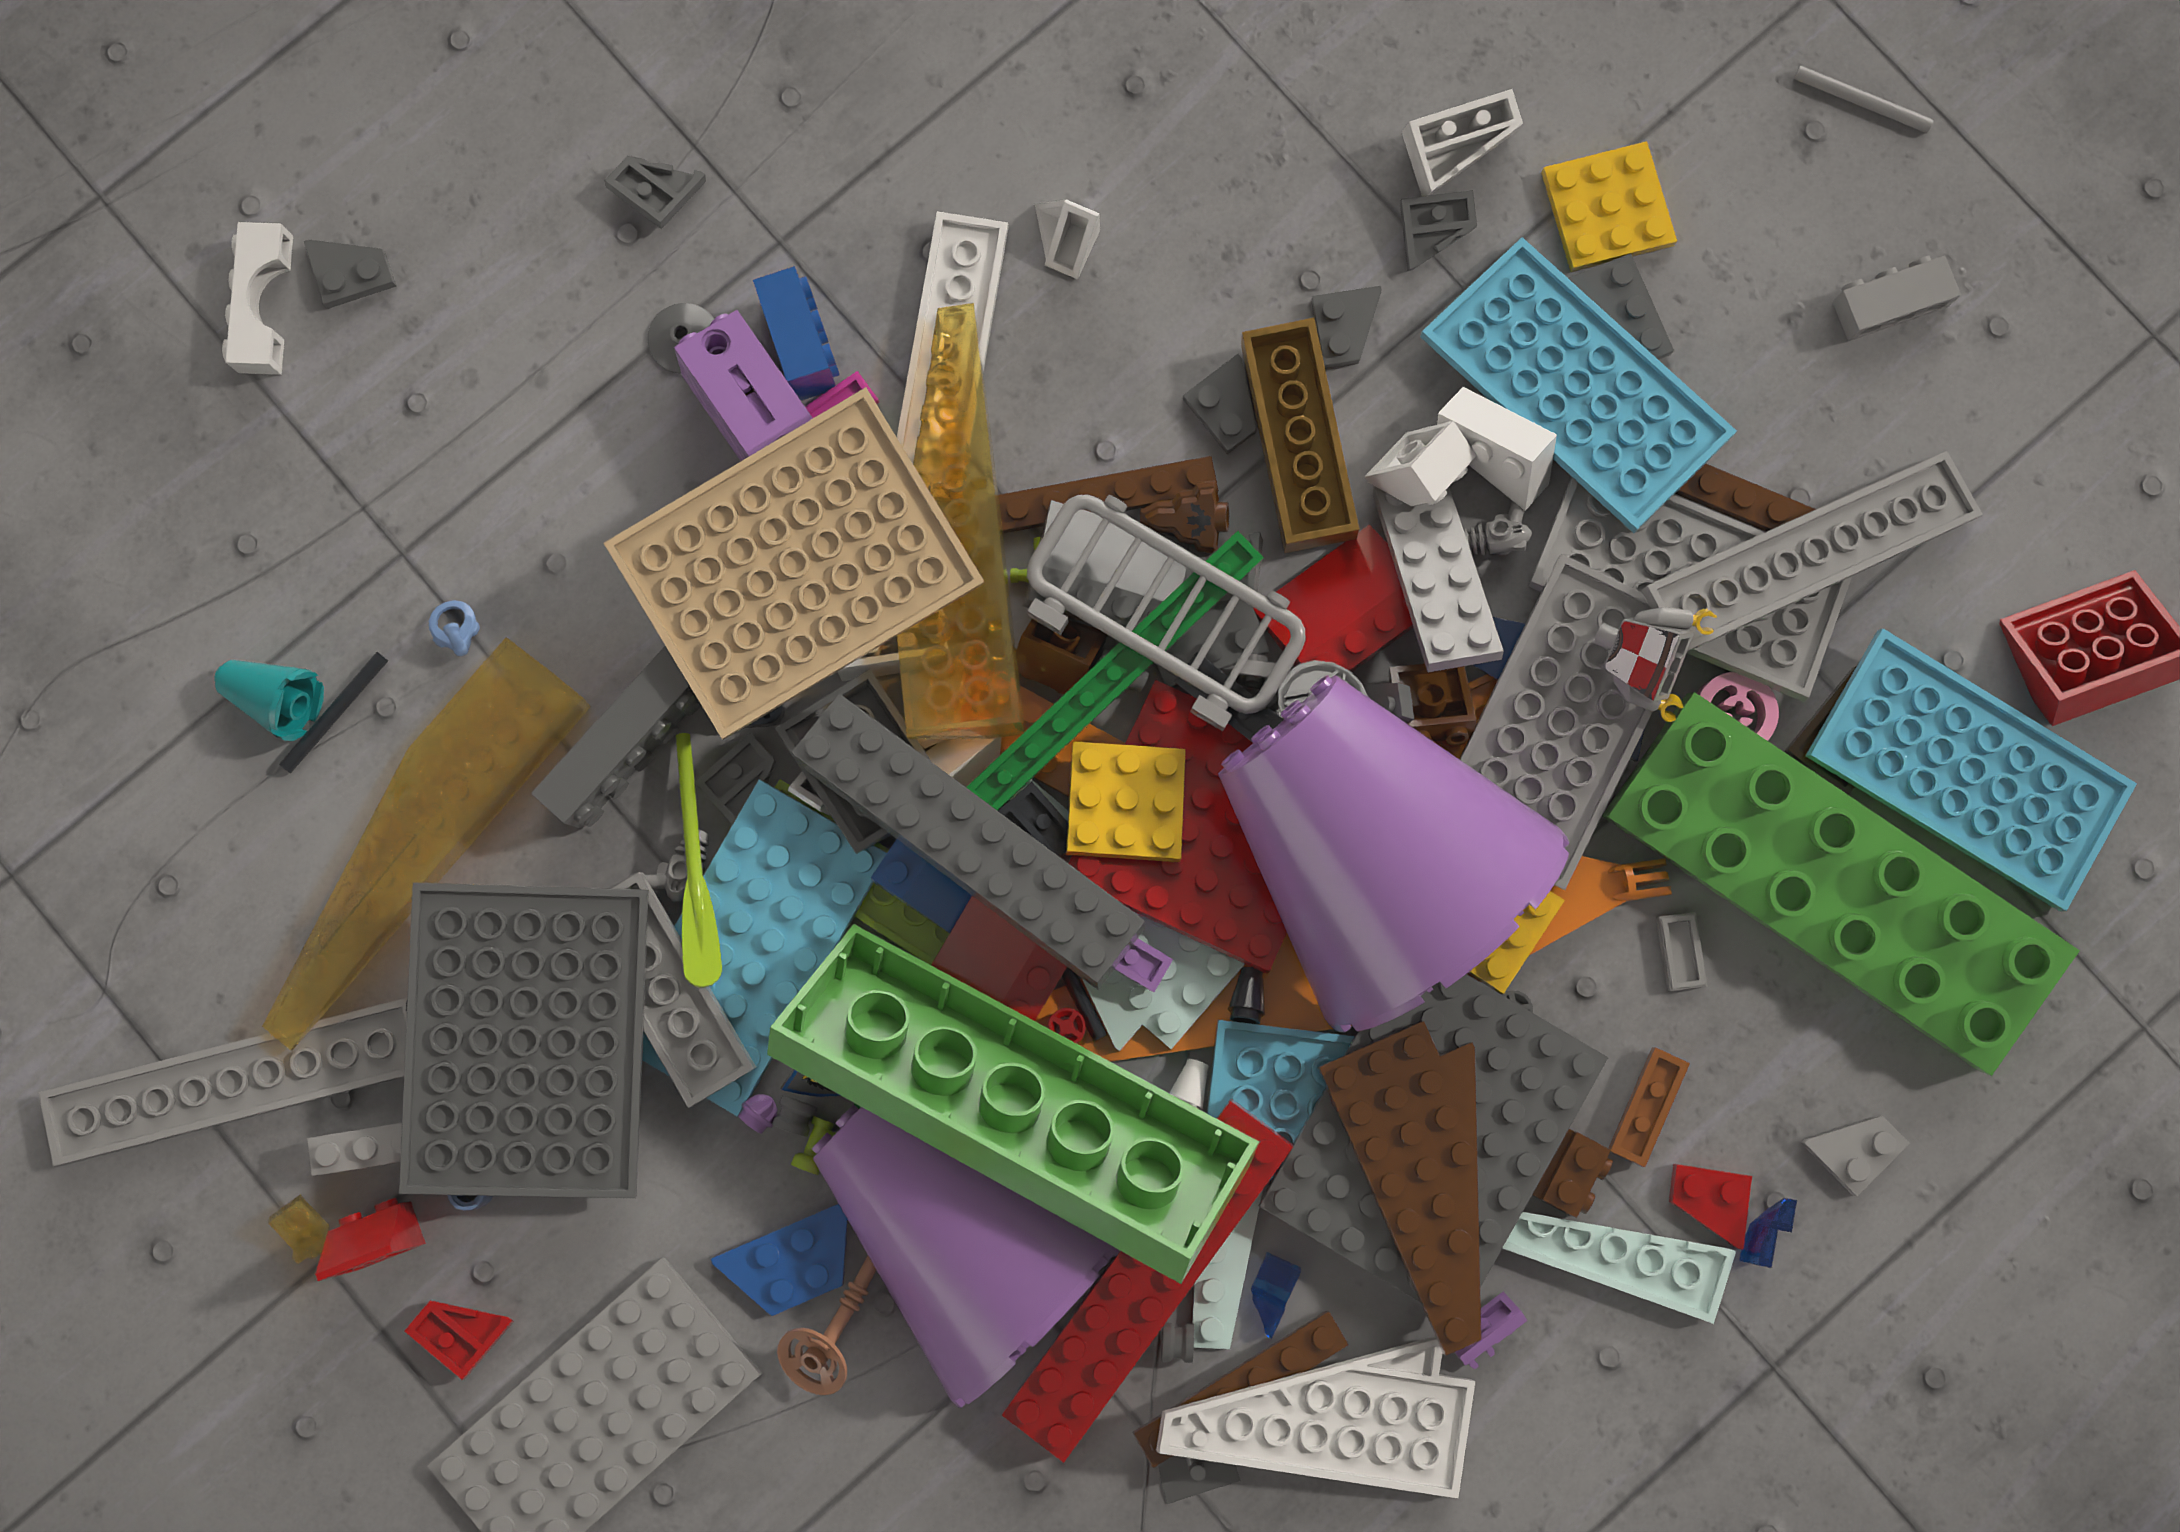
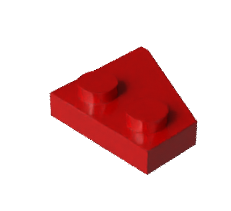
(1714, 1199)
(457, 1334)

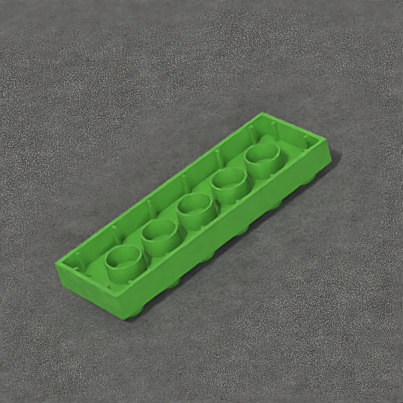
(1840, 883)
(1014, 1101)

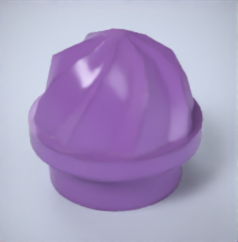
(758, 1112)

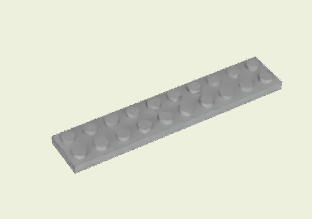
(1819, 548)
(224, 1084)

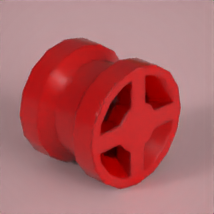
(1069, 1022)

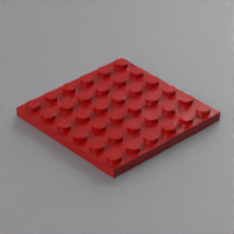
(1217, 885)

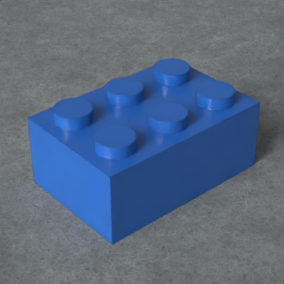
(797, 332)

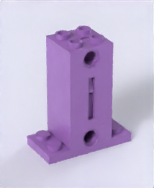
(739, 385)

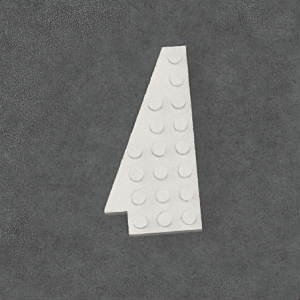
(1356, 1421)

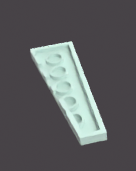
(1649, 1266)
(1221, 1284)

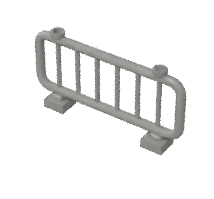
(1220, 696)

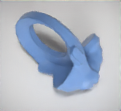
(452, 636)

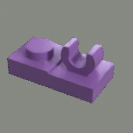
(1144, 965)
(1498, 1320)

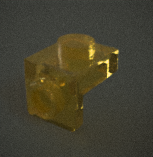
(300, 1228)

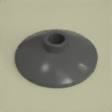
(664, 329)

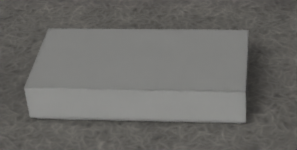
(1681, 951)

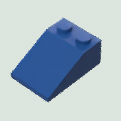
(921, 886)

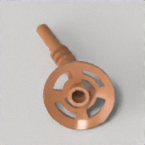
(824, 1348)

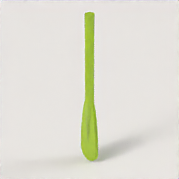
(699, 930)

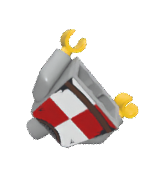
(1649, 654)

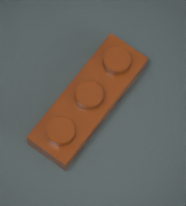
(1648, 1107)

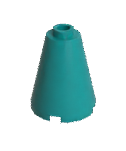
(272, 695)

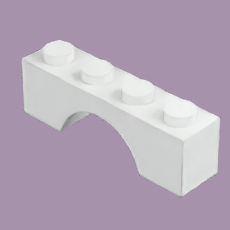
(260, 256)

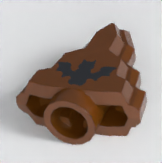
(1192, 516)

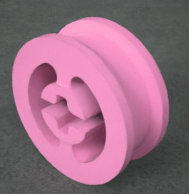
(1740, 688)

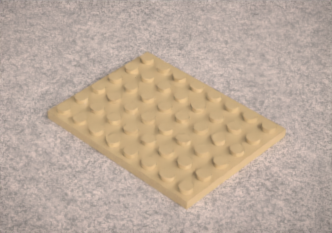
(794, 563)

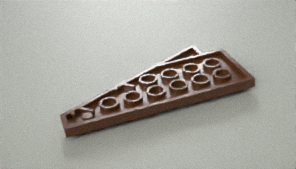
(1417, 1145)

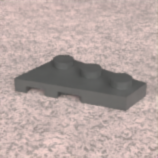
(1624, 297)
(1228, 644)

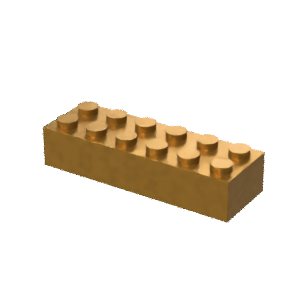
(1299, 435)

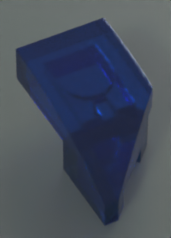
(1763, 1231)
(1272, 1290)

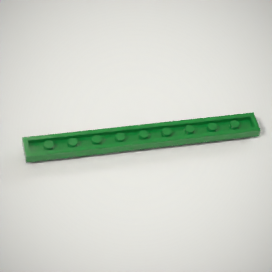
(1106, 680)

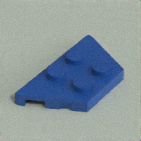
(790, 1262)

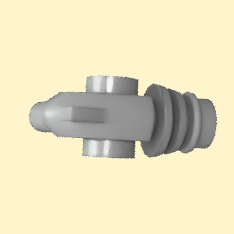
(1502, 534)
(673, 875)

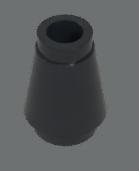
(1248, 997)

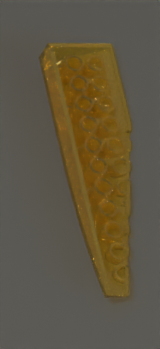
(963, 658)
(430, 814)

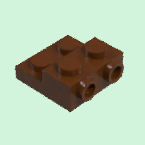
(1439, 702)
(1573, 1173)

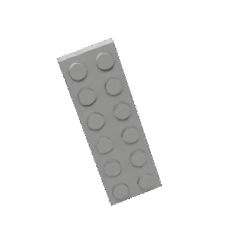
(1439, 582)
(683, 1019)

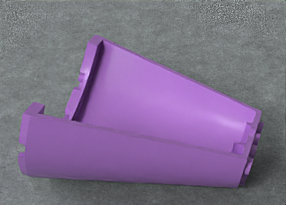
(1383, 852)
(956, 1250)

